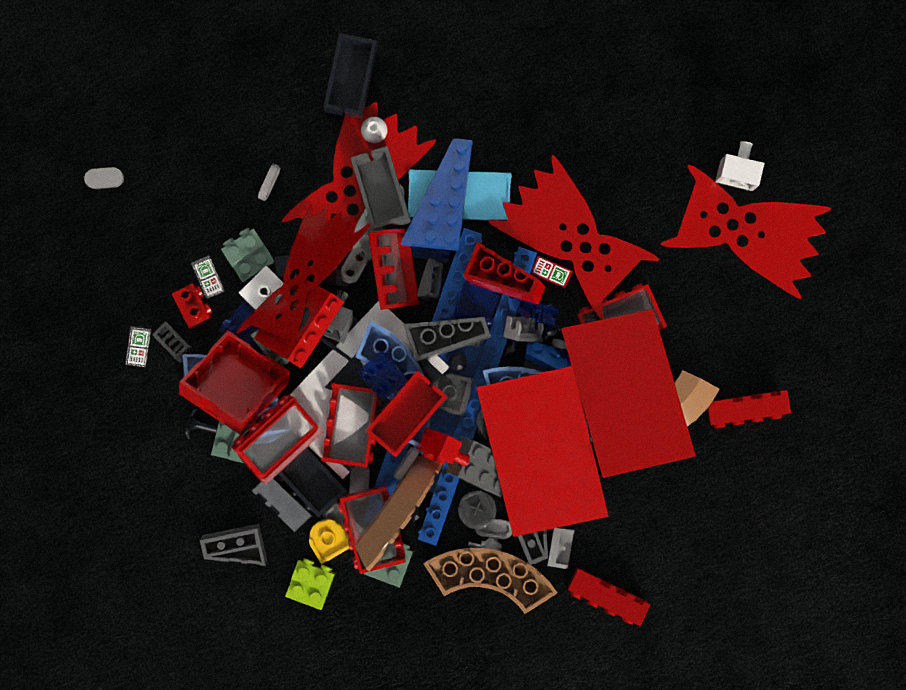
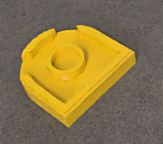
(328, 539)

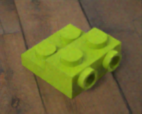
(310, 583)

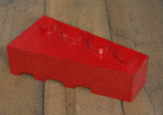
(498, 274)
(748, 407)
(608, 596)

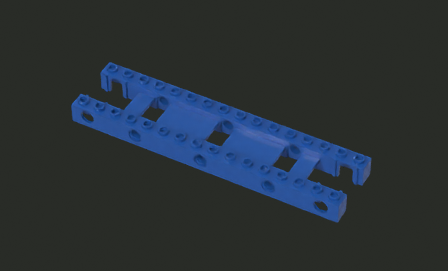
(478, 359)

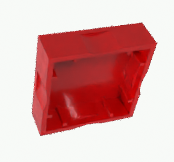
(234, 383)

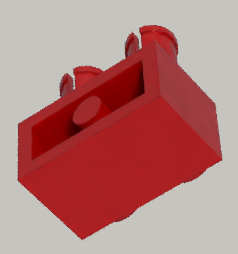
(192, 305)
(442, 448)

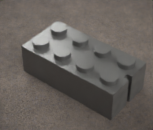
(381, 190)

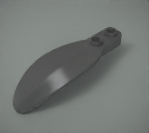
(361, 249)

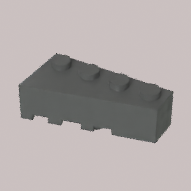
(440, 337)

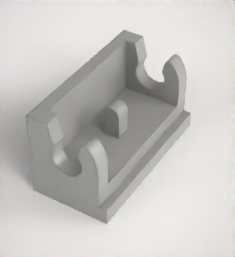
(523, 329)
(560, 547)

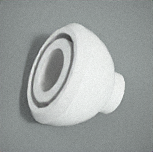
(374, 129)

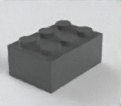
(481, 468)

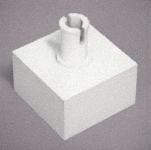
(740, 170)
(261, 288)

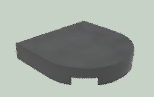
(458, 392)

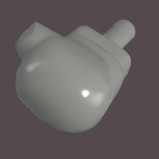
(490, 543)

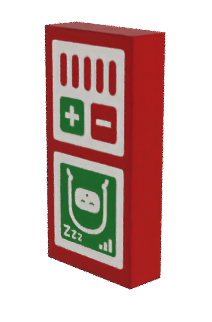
(551, 272)

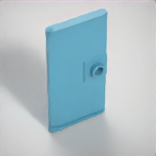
(483, 195)

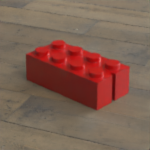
(406, 413)

